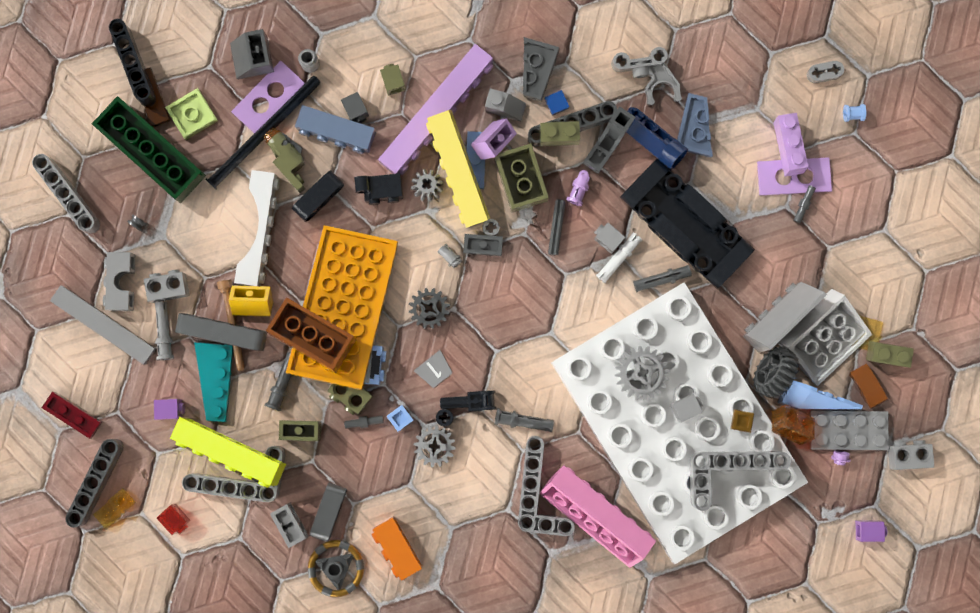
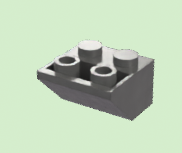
(251, 54)

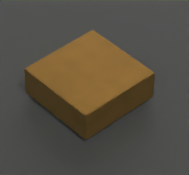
(742, 421)

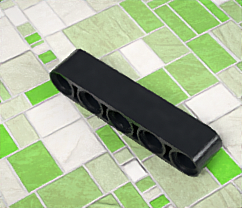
(128, 55)

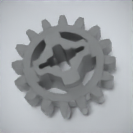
(443, 447)

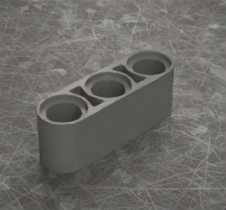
(328, 512)

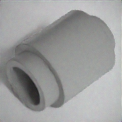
(306, 56)

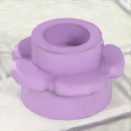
(840, 457)

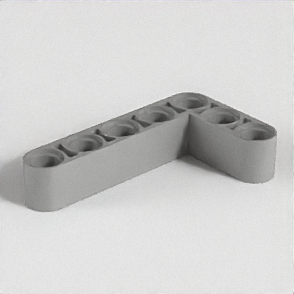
(729, 464)
(240, 485)
(534, 494)

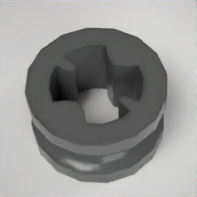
(136, 222)

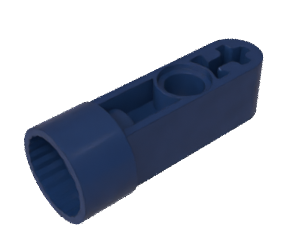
(656, 139)

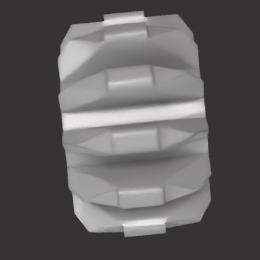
(420, 185)

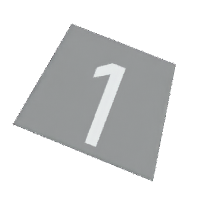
(434, 369)

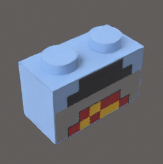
(374, 372)

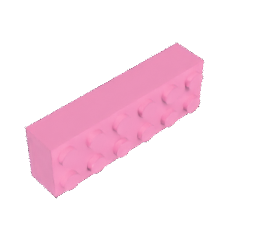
(597, 516)

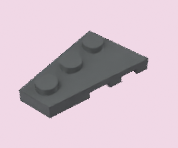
(538, 66)

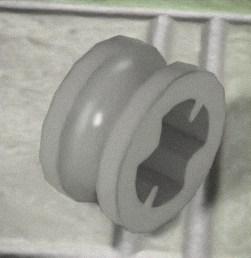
(486, 224)

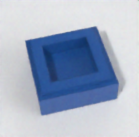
(556, 102)

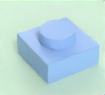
(400, 418)

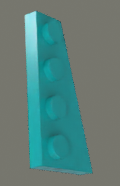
(215, 378)

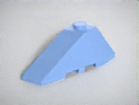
(806, 397)

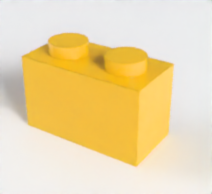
(251, 300)

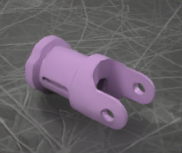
(579, 185)

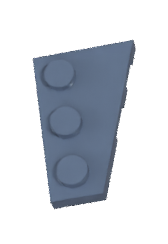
(694, 126)

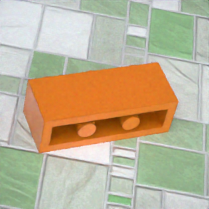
(396, 548)

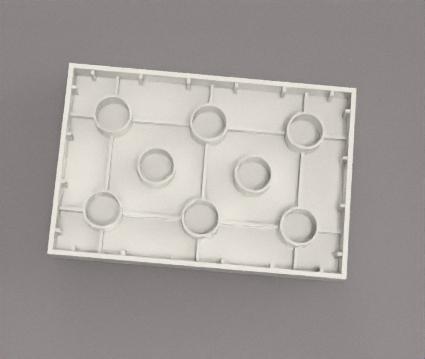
(653, 447)

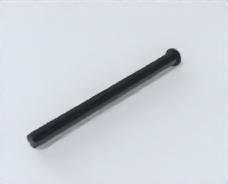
(259, 135)

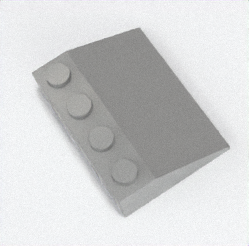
(783, 316)

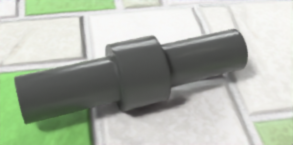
(804, 204)
(363, 422)

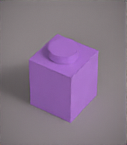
(168, 409)
(870, 530)

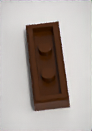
(157, 112)

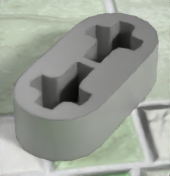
(825, 67)

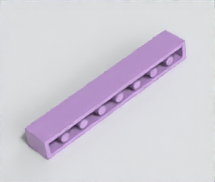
(446, 97)

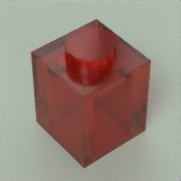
(174, 519)

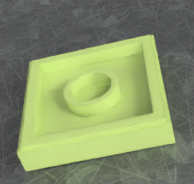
(191, 114)

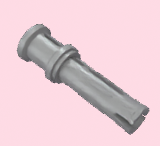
(164, 340)

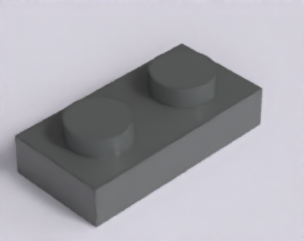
(483, 245)

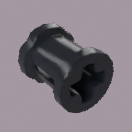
(440, 421)

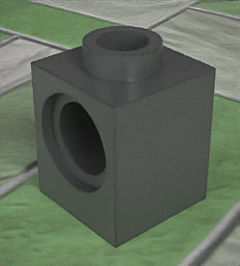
(355, 108)

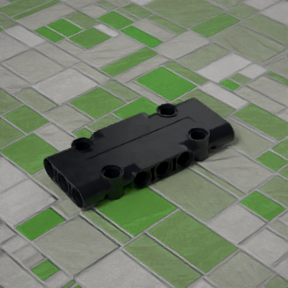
(687, 223)

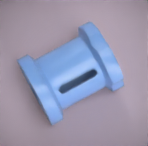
(854, 112)

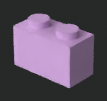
(493, 139)

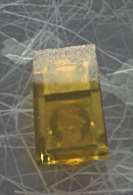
(114, 508)

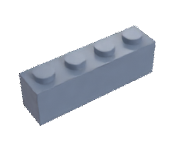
(335, 129)

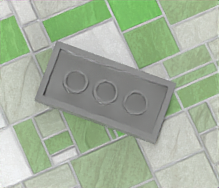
(850, 430)

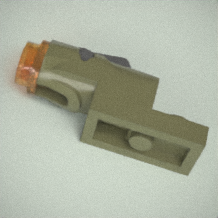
(288, 155)

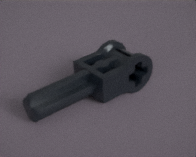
(473, 401)

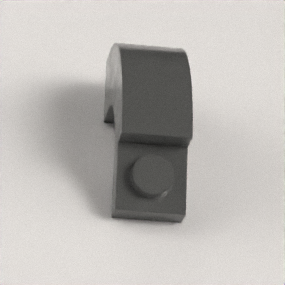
(609, 140)

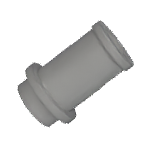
(453, 259)

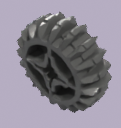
(776, 372)

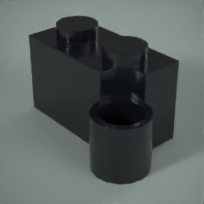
(379, 188)

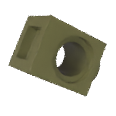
(392, 79)

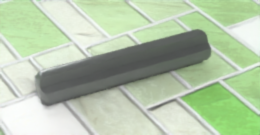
(556, 227)

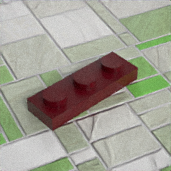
(71, 415)

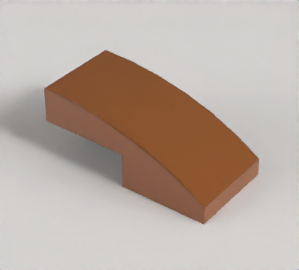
(868, 385)

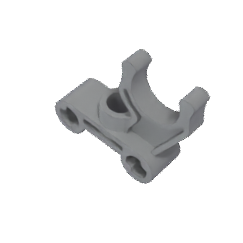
(649, 67)

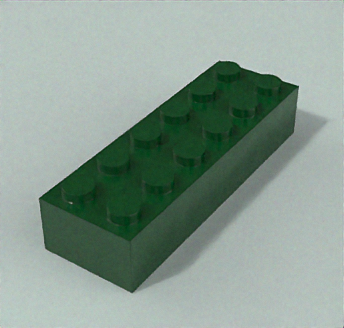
(148, 149)

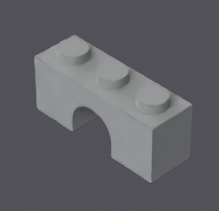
(116, 266)

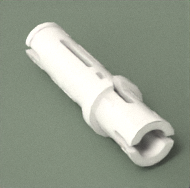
(623, 252)

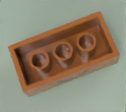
(311, 335)

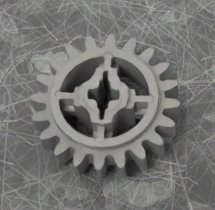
(657, 366)

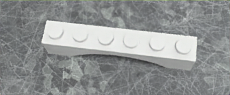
(250, 268)

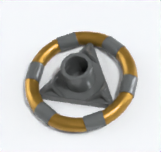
(335, 568)

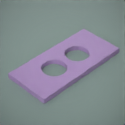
(281, 74)
(769, 186)

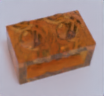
(793, 424)

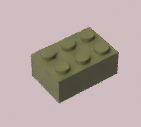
(521, 178)

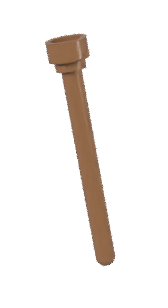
(225, 288)

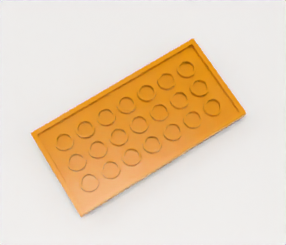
(348, 291)

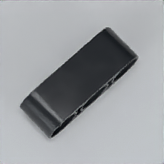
(318, 196)

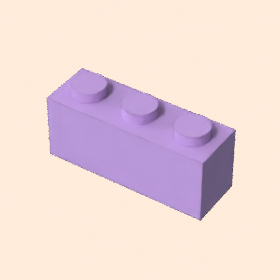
(790, 144)

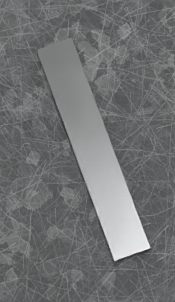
(103, 325)

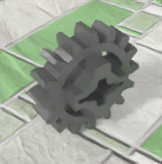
(434, 300)

